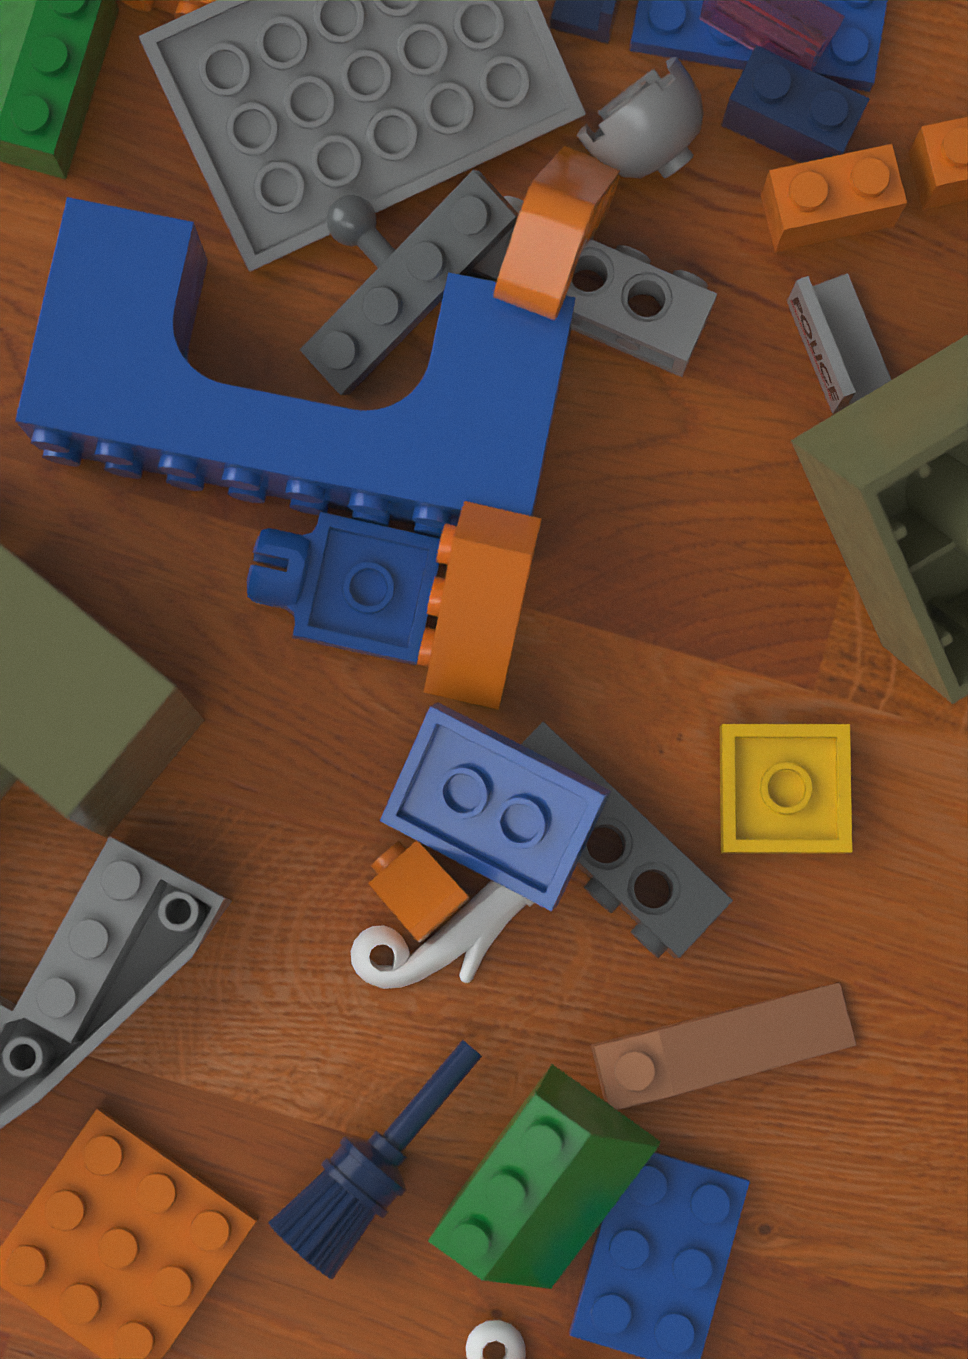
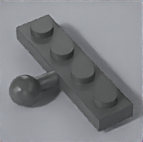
(407, 279)

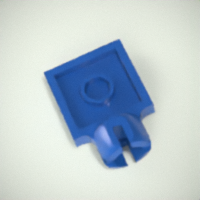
(349, 584)

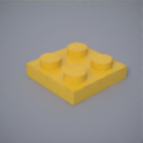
(785, 789)

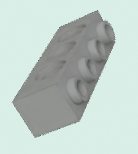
(605, 314)

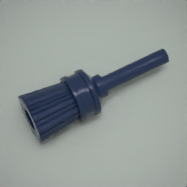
(363, 1176)

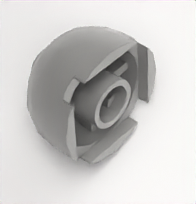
(649, 124)

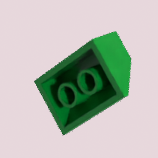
(48, 77)
(543, 1185)

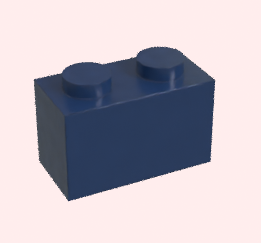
(792, 108)

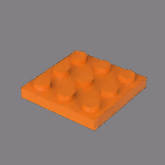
(121, 1243)

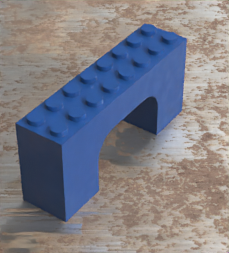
(119, 390)

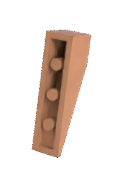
(722, 1046)

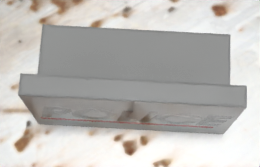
(837, 340)

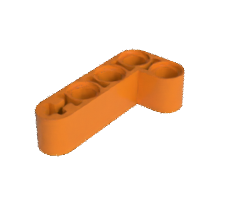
(553, 229)

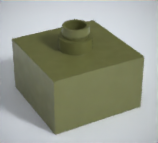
(898, 509)
(79, 707)

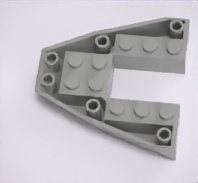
(111, 953)

